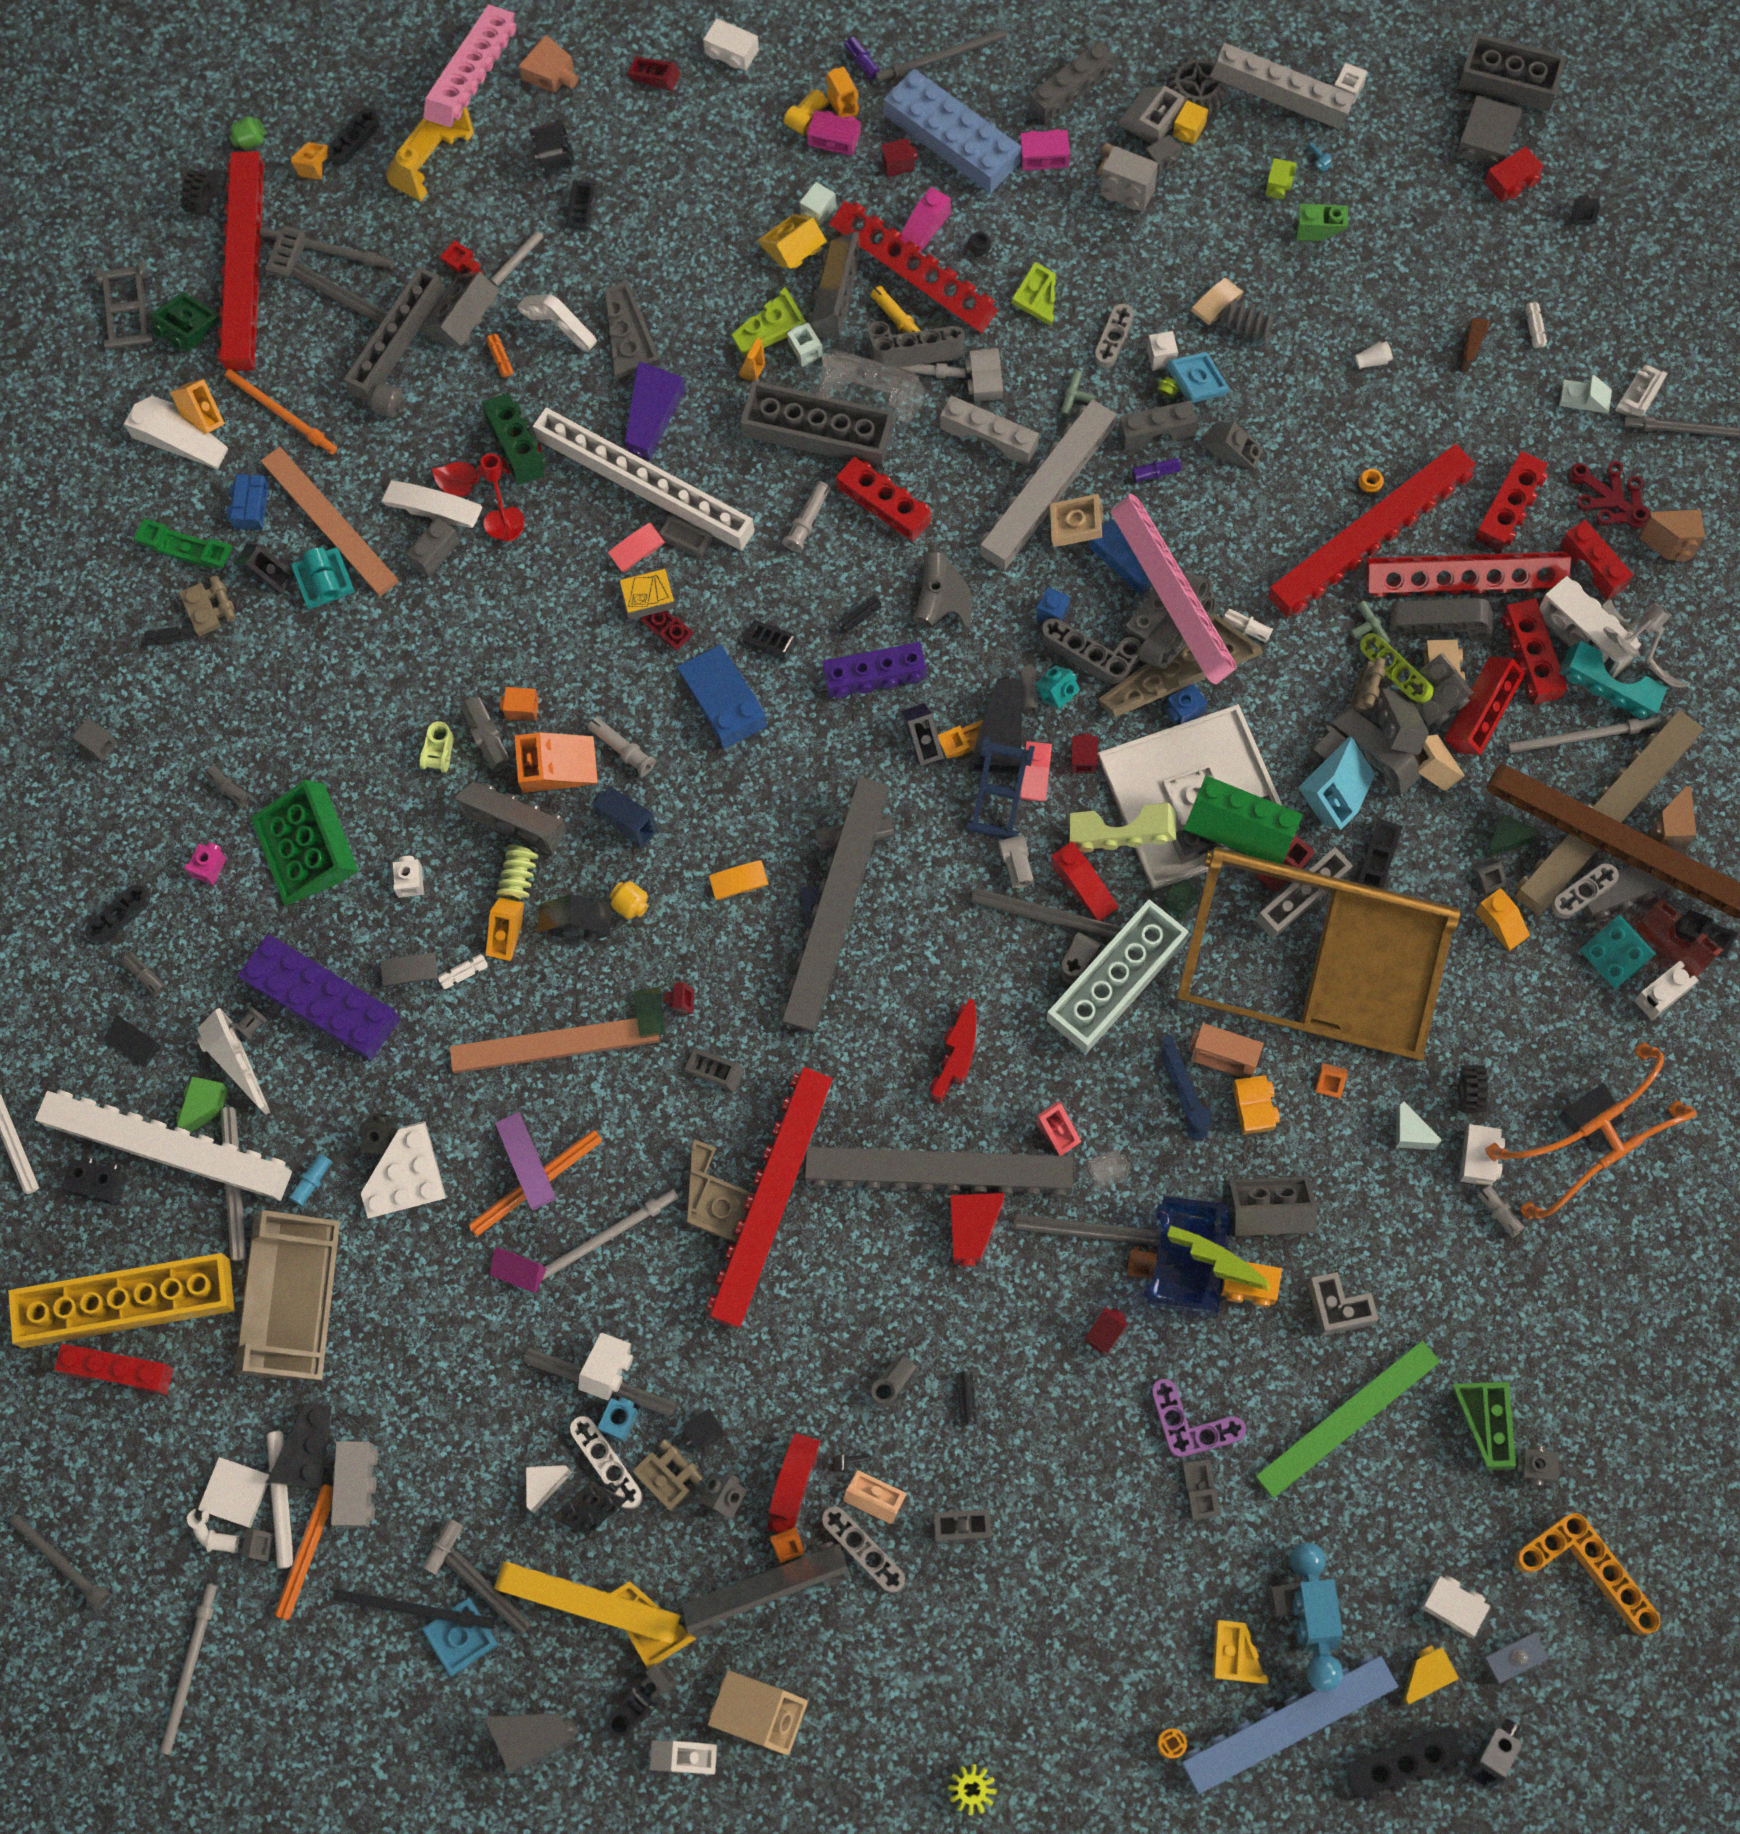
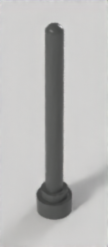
(95, 1595)

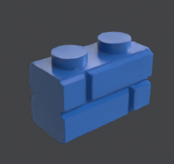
(248, 502)

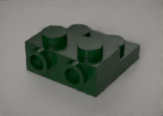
(183, 321)

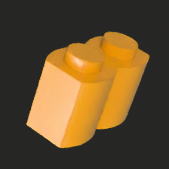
(842, 93)
(1255, 1105)

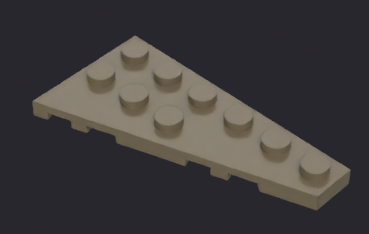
(1154, 682)

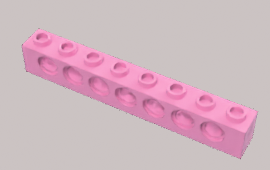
(469, 66)

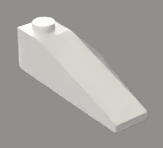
(162, 426)
(224, 1045)

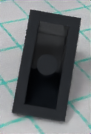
(264, 567)
(922, 734)

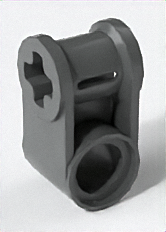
(1080, 955)

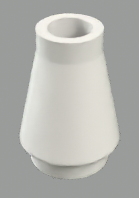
(1375, 355)

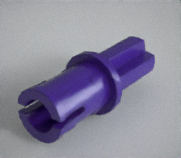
(862, 57)
(1156, 470)

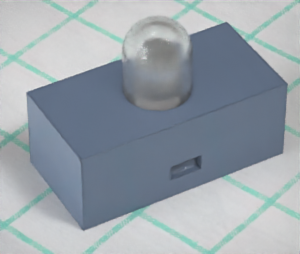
(1515, 1658)

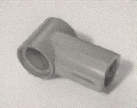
(1015, 854)

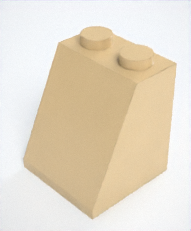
(757, 1712)

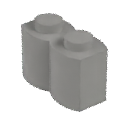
(986, 375)

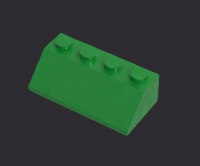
(1242, 821)

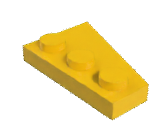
(650, 1649)

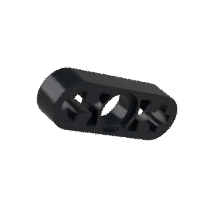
(354, 126)
(118, 903)

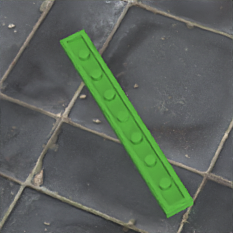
(1347, 1419)

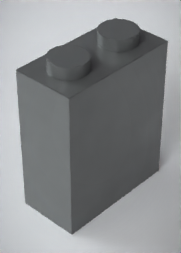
(1489, 131)

